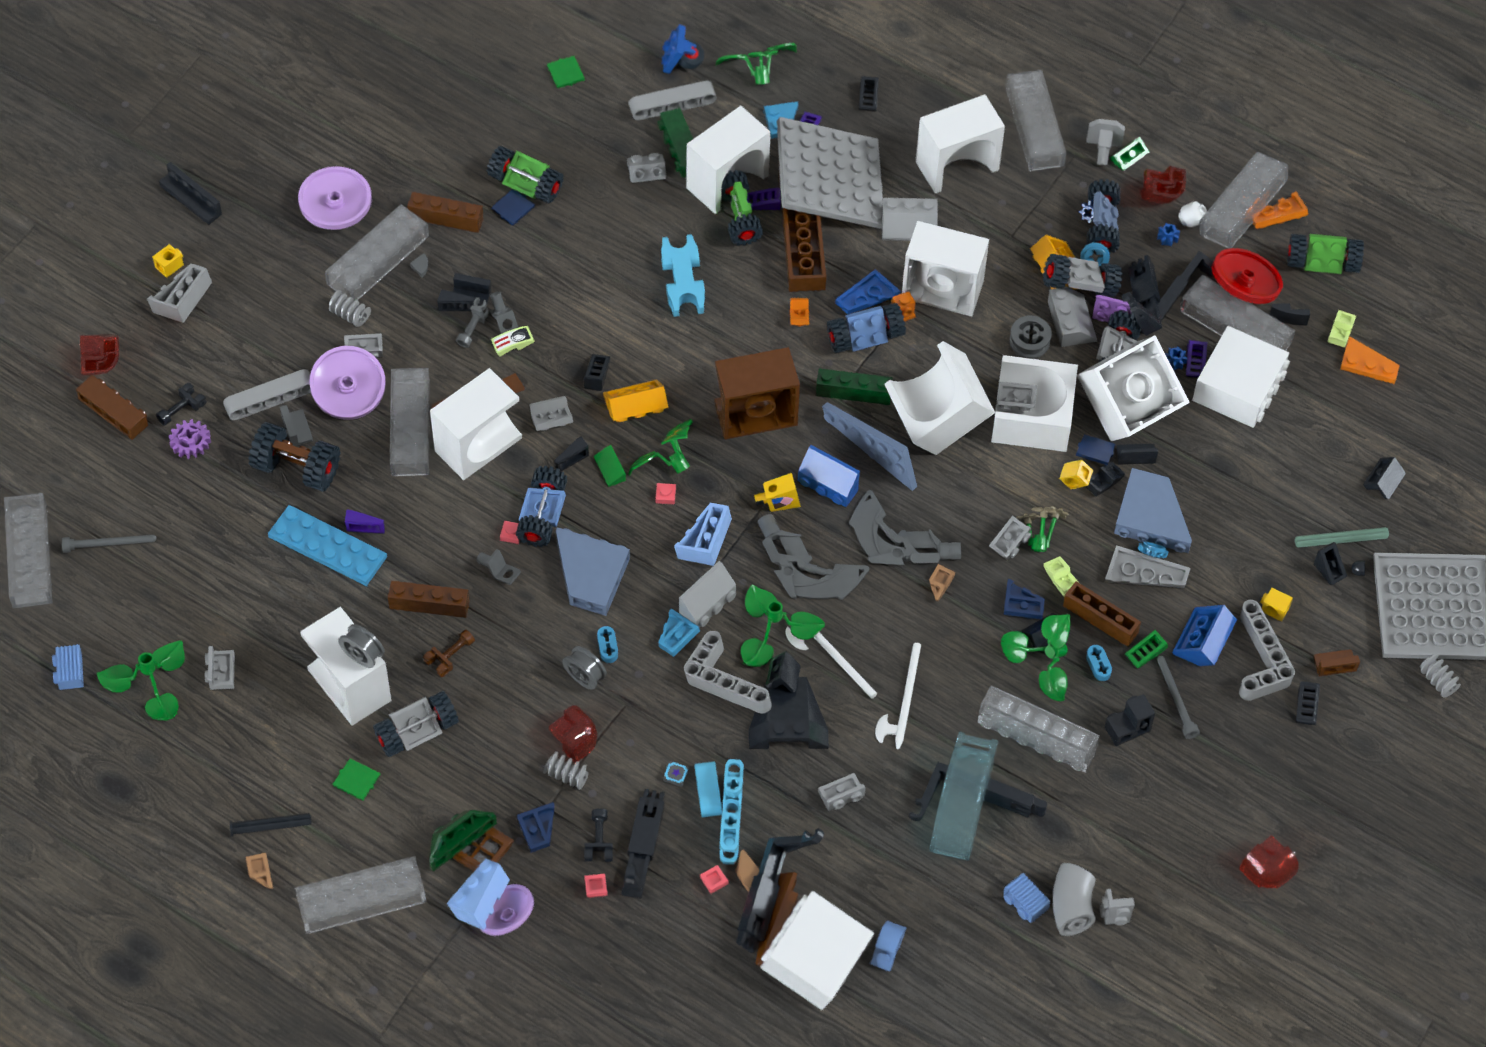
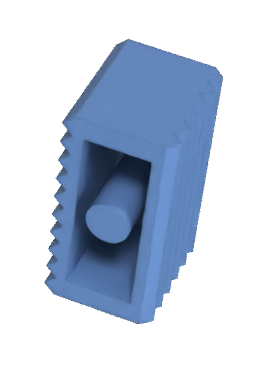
(68, 666)
(1026, 898)

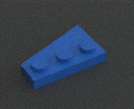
(867, 292)

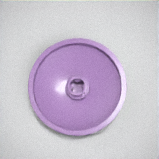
(334, 198)
(347, 382)

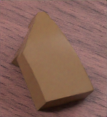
(940, 581)
(259, 869)
(746, 869)

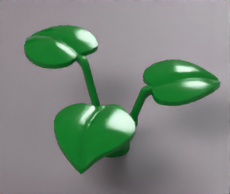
(761, 72)
(677, 458)
(761, 602)
(1056, 630)
(119, 678)

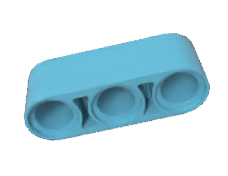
(708, 789)

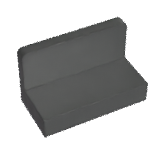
(296, 426)

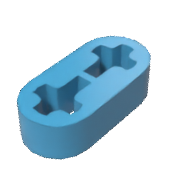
(612, 644)
(1102, 661)

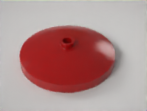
(1247, 276)

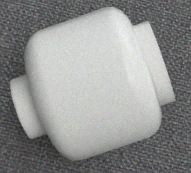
(1191, 214)

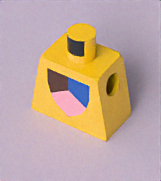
(779, 494)

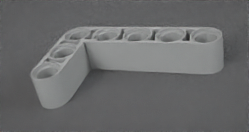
(1267, 652)
(717, 681)

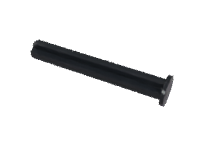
(270, 823)

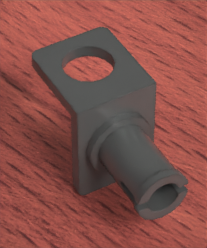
(502, 312)
(498, 566)

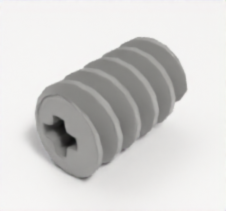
(348, 309)
(1439, 676)
(566, 771)

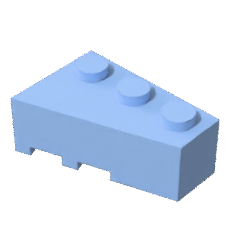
(706, 536)
(479, 893)

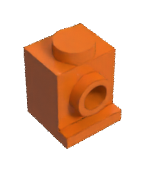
(906, 304)

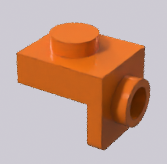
(799, 311)

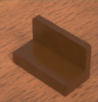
(1336, 662)

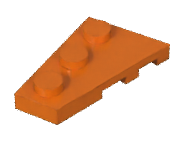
(1283, 211)
(1367, 362)

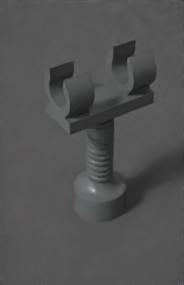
(477, 311)

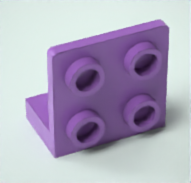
(1106, 306)

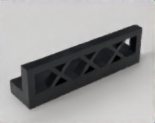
(191, 194)

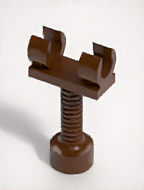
(443, 669)

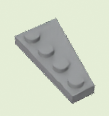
(1141, 569)

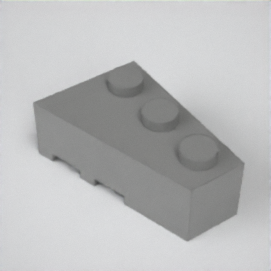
(182, 294)

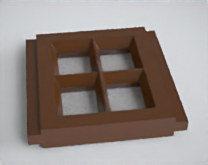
(489, 846)

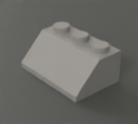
(902, 214)
(1071, 317)
(707, 595)

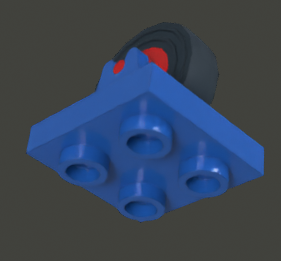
(681, 51)

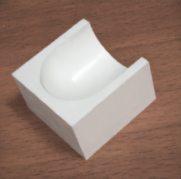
(958, 133)
(730, 144)
(945, 268)
(1133, 388)
(941, 402)
(1050, 421)
(473, 424)
(350, 686)

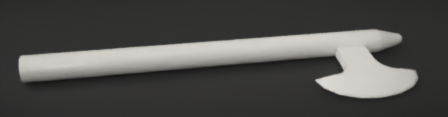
(798, 643)
(883, 727)

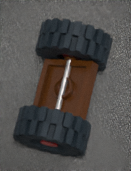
(318, 464)

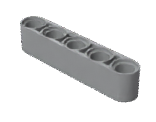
(681, 97)
(268, 395)

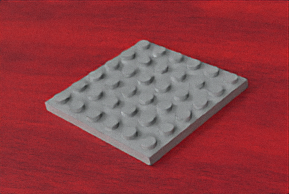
(830, 172)
(1431, 605)

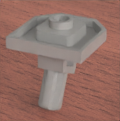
(1105, 134)

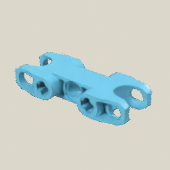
(681, 263)
(731, 821)

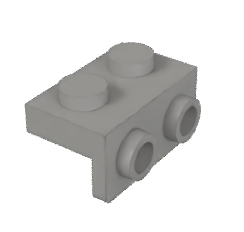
(646, 167)
(368, 342)
(1016, 395)
(550, 413)
(1010, 537)
(220, 669)
(841, 792)
(1116, 910)

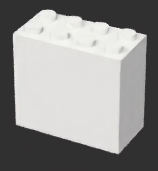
(1241, 377)
(816, 949)

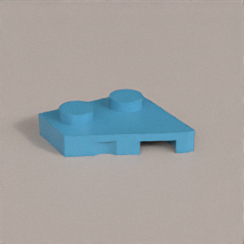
(773, 112)
(677, 633)

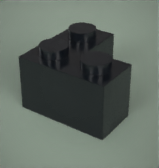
(1132, 722)

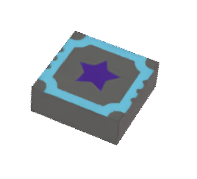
(676, 774)

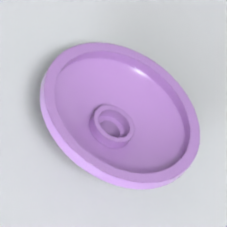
(510, 910)

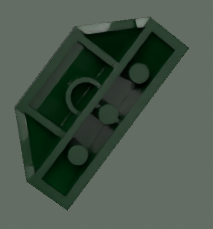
(458, 834)

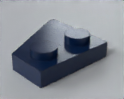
(1022, 602)
(537, 826)

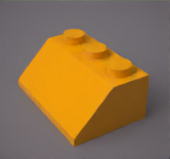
(1050, 245)
(636, 400)

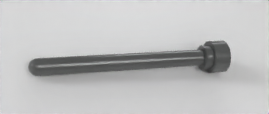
(70, 544)
(1190, 729)

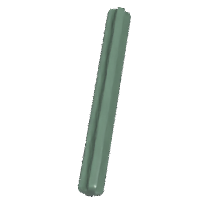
(1341, 537)

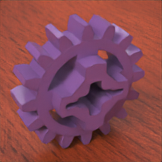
(189, 439)

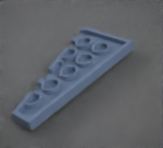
(878, 446)

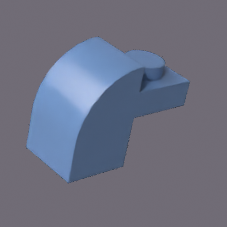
(887, 945)

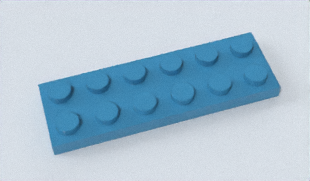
(327, 545)

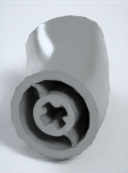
(1073, 899)

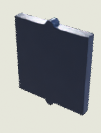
(513, 207)
(1095, 449)

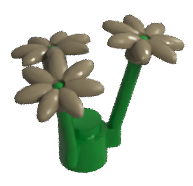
(1040, 541)

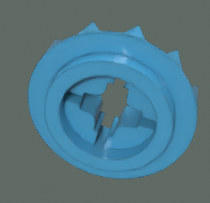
(1099, 249)
(1153, 549)

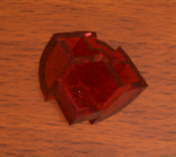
(1163, 186)
(98, 353)
(575, 732)
(1270, 864)

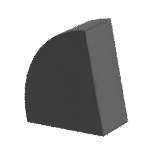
(420, 265)

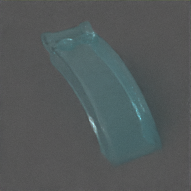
(962, 797)

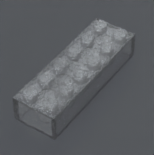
(1035, 120)
(1243, 200)
(377, 253)
(1218, 309)
(410, 422)
(28, 550)
(1038, 729)
(360, 895)

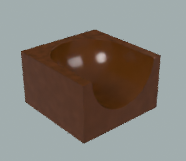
(757, 393)

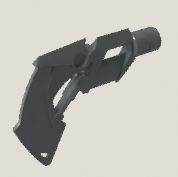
(869, 517)
(835, 583)

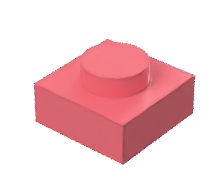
(665, 493)
(508, 532)
(714, 879)
(595, 885)

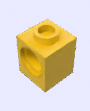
(168, 260)
(1076, 474)
(1276, 604)

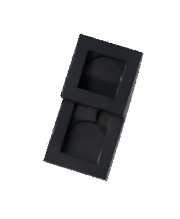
(1290, 316)
(1105, 479)

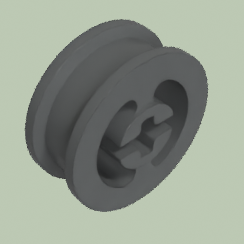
(1020, 336)
(361, 646)
(584, 667)

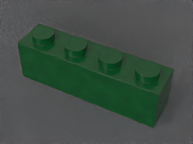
(676, 136)
(852, 386)

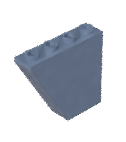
(1152, 512)
(591, 569)

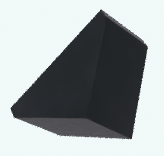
(1330, 564)

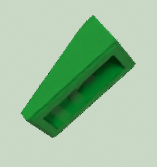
(1163, 645)

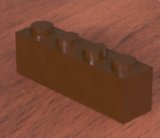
(446, 212)
(112, 406)
(428, 599)
(1101, 613)

